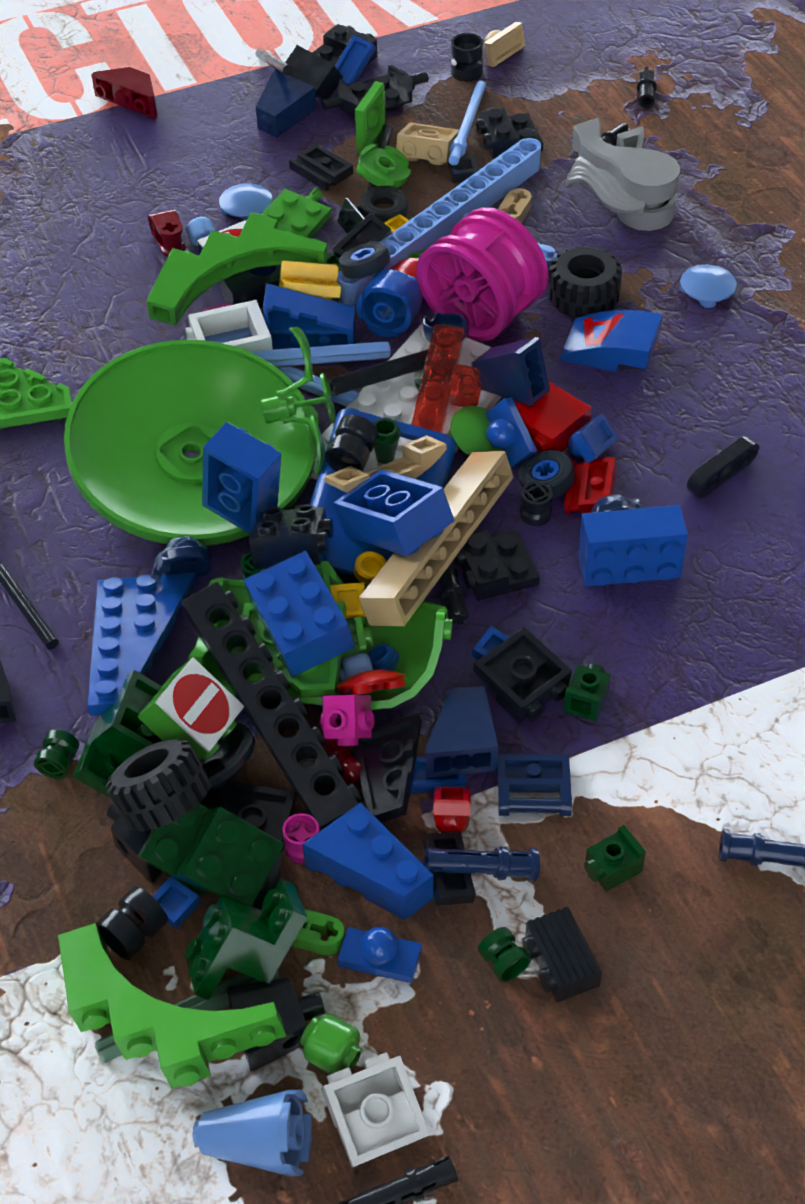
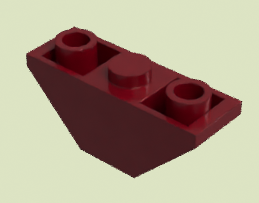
(126, 88)

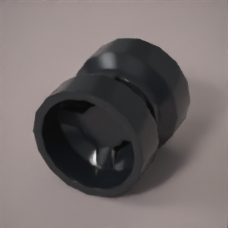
(536, 503)

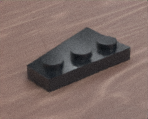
(389, 766)

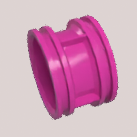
(483, 272)

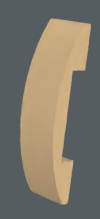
(416, 459)

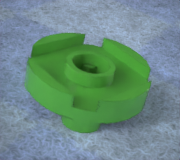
(372, 163)

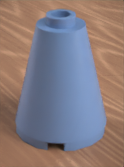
(259, 1133)

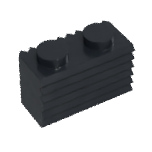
(561, 954)

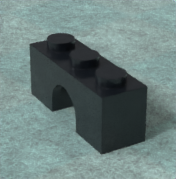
(248, 287)

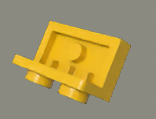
(310, 278)

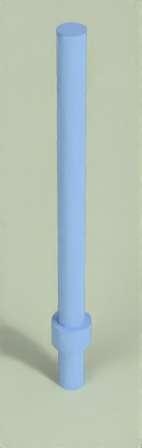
(459, 144)

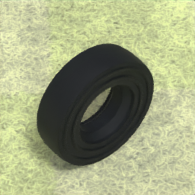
(384, 194)

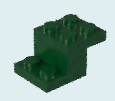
(117, 733)
(213, 853)
(244, 938)

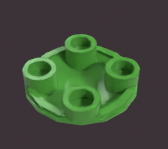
(469, 430)

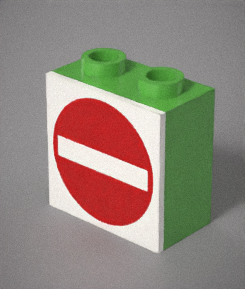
(192, 709)

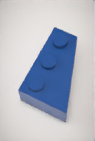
(320, 319)
(371, 860)

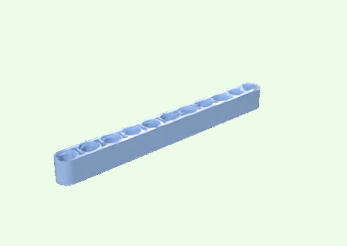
(438, 220)

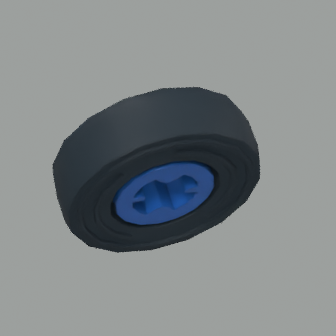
(364, 260)
(555, 464)

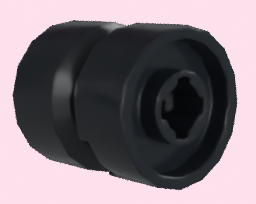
(466, 57)
(352, 443)
(137, 917)

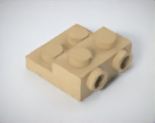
(426, 142)

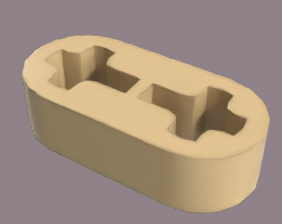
(517, 203)

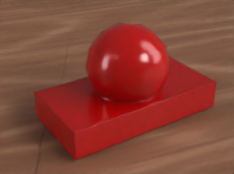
(452, 808)

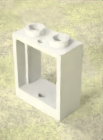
(229, 319)

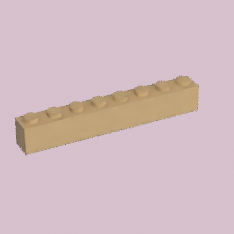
(408, 579)

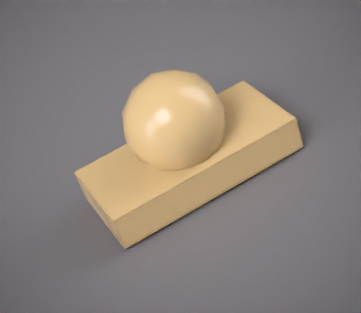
(503, 44)

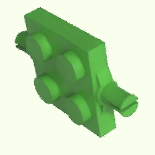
(299, 213)

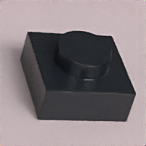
(464, 169)

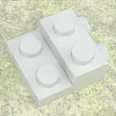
(374, 1109)

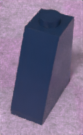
(284, 103)
(514, 371)
(463, 736)

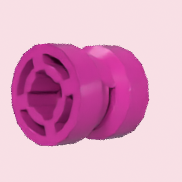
(296, 831)

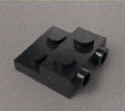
(336, 41)
(504, 131)
(496, 564)
(524, 675)

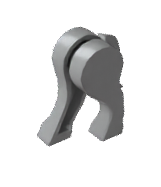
(626, 177)

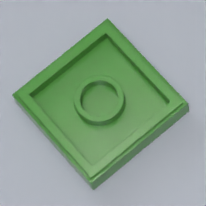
(370, 116)

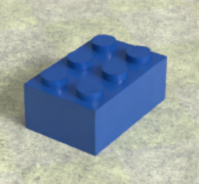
(239, 476)
(394, 512)
(632, 545)
(299, 613)

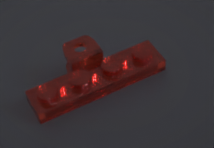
(445, 380)

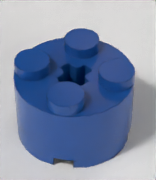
(389, 303)

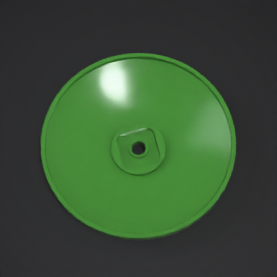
(170, 399)

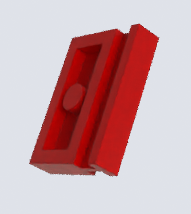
(591, 483)

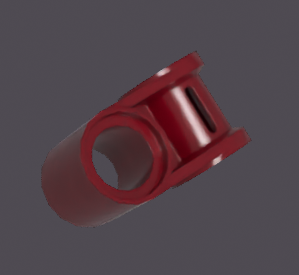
(167, 230)

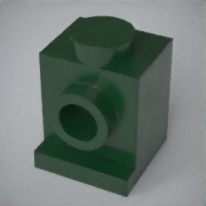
(588, 685)
(615, 859)

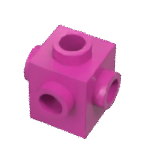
(347, 718)

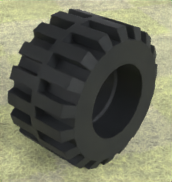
(584, 281)
(158, 785)

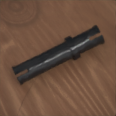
(410, 1186)

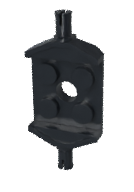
(397, 88)

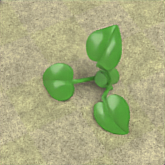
(282, 407)

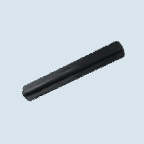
(378, 373)

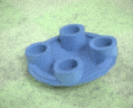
(243, 199)
(708, 284)

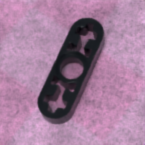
(722, 466)

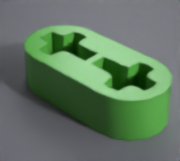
(316, 925)

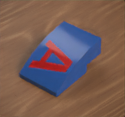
(613, 339)

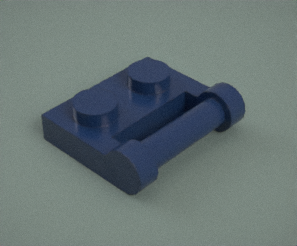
(534, 774)

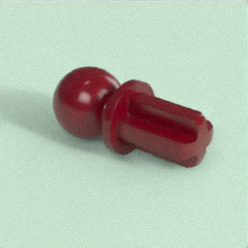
(349, 764)

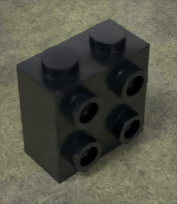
(286, 533)

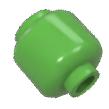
(331, 1044)

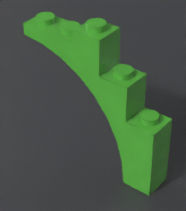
(224, 255)
(142, 1024)

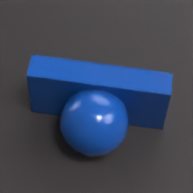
(509, 432)
(591, 439)
(379, 954)

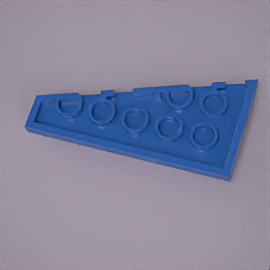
(129, 627)

